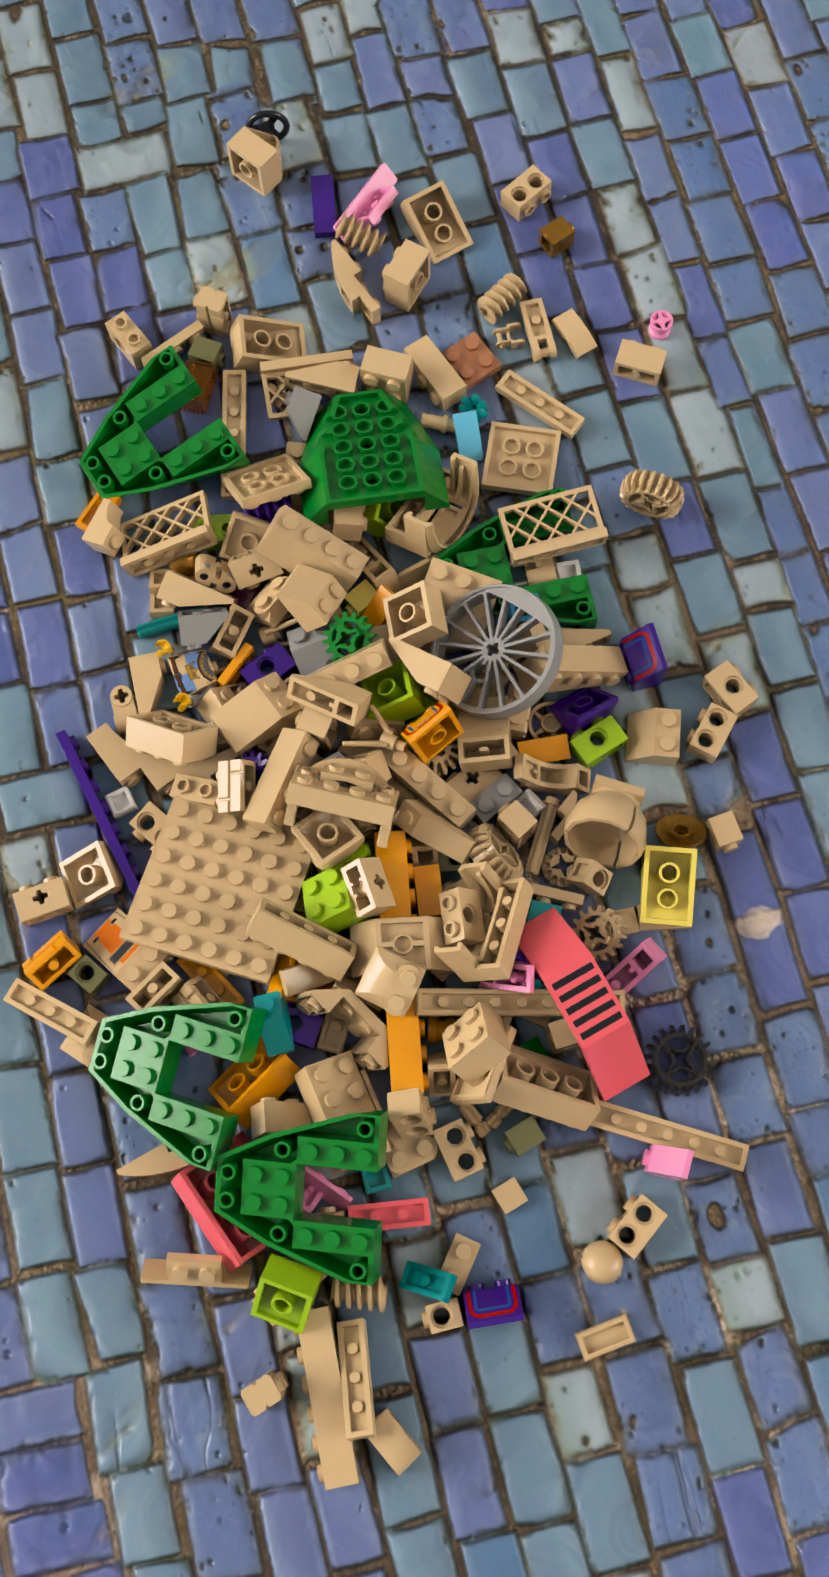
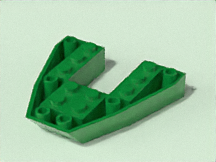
(123, 457)
(486, 553)
(139, 1060)
(263, 1193)

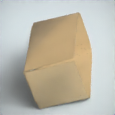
(394, 1442)

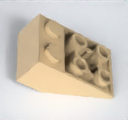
(484, 742)

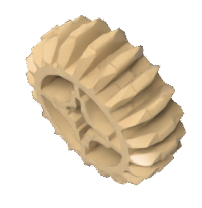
(651, 494)
(496, 850)

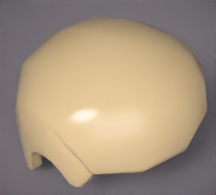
(602, 1262)

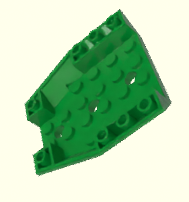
(400, 456)

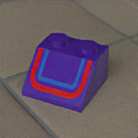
(643, 658)
(492, 1304)

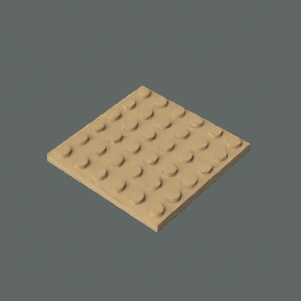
(207, 885)

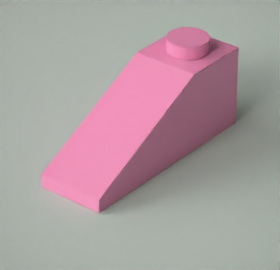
(636, 966)
(520, 979)
(667, 1162)

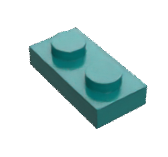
(428, 1281)

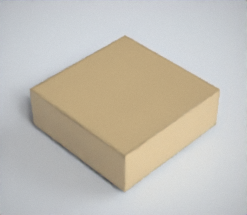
(509, 1195)

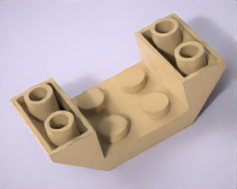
(405, 936)
(372, 1049)

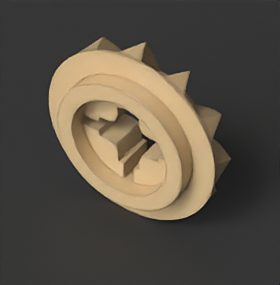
(551, 860)

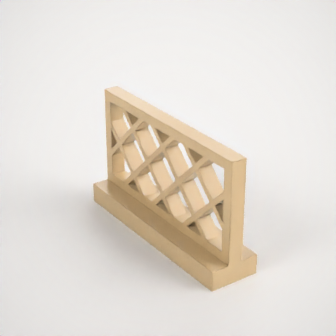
(277, 368)
(553, 546)
(169, 547)

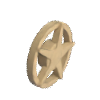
(549, 723)

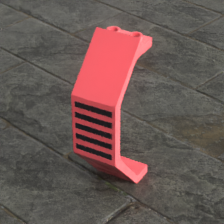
(585, 1003)

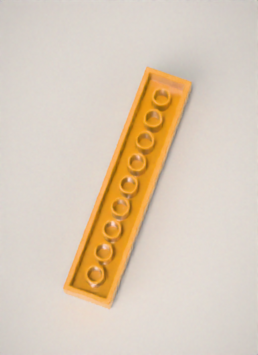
(404, 1033)

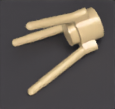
(271, 635)

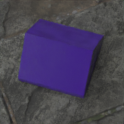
(582, 708)

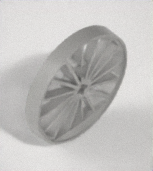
(504, 642)

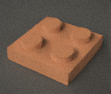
(472, 360)

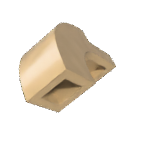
(550, 777)

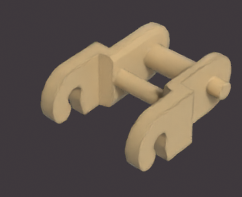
(499, 332)

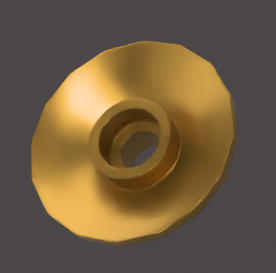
(680, 831)

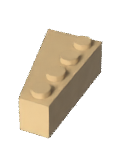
(580, 667)

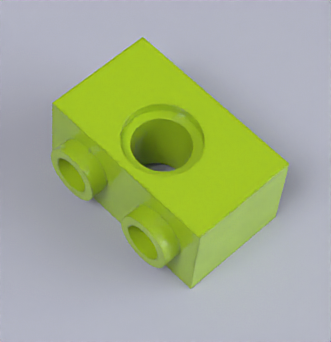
(589, 754)

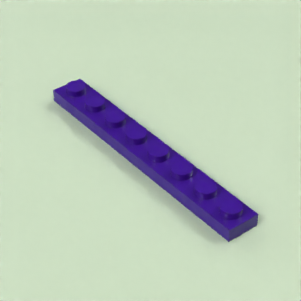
(100, 809)

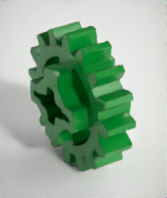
(343, 629)

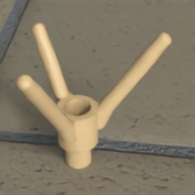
(387, 739)

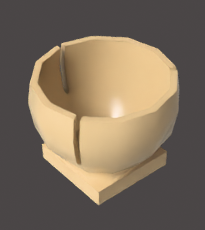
(605, 821)

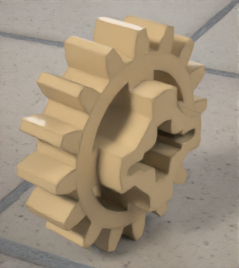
(604, 926)

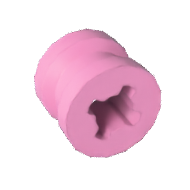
(664, 320)

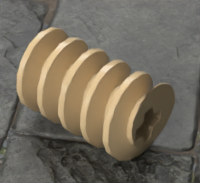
(359, 235)
(501, 297)
(360, 1293)

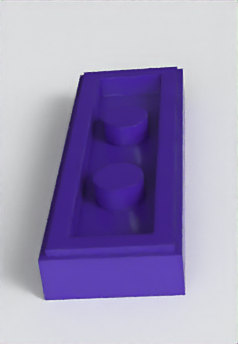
(323, 205)

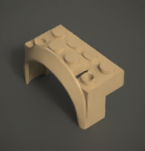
(410, 525)
(354, 803)
(503, 930)

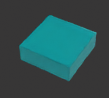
(376, 1181)

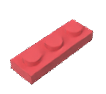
(395, 1213)

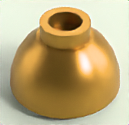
(185, 565)

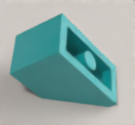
(277, 1025)

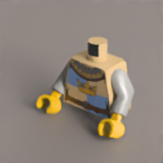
(191, 671)

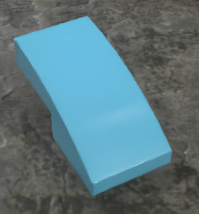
(468, 435)

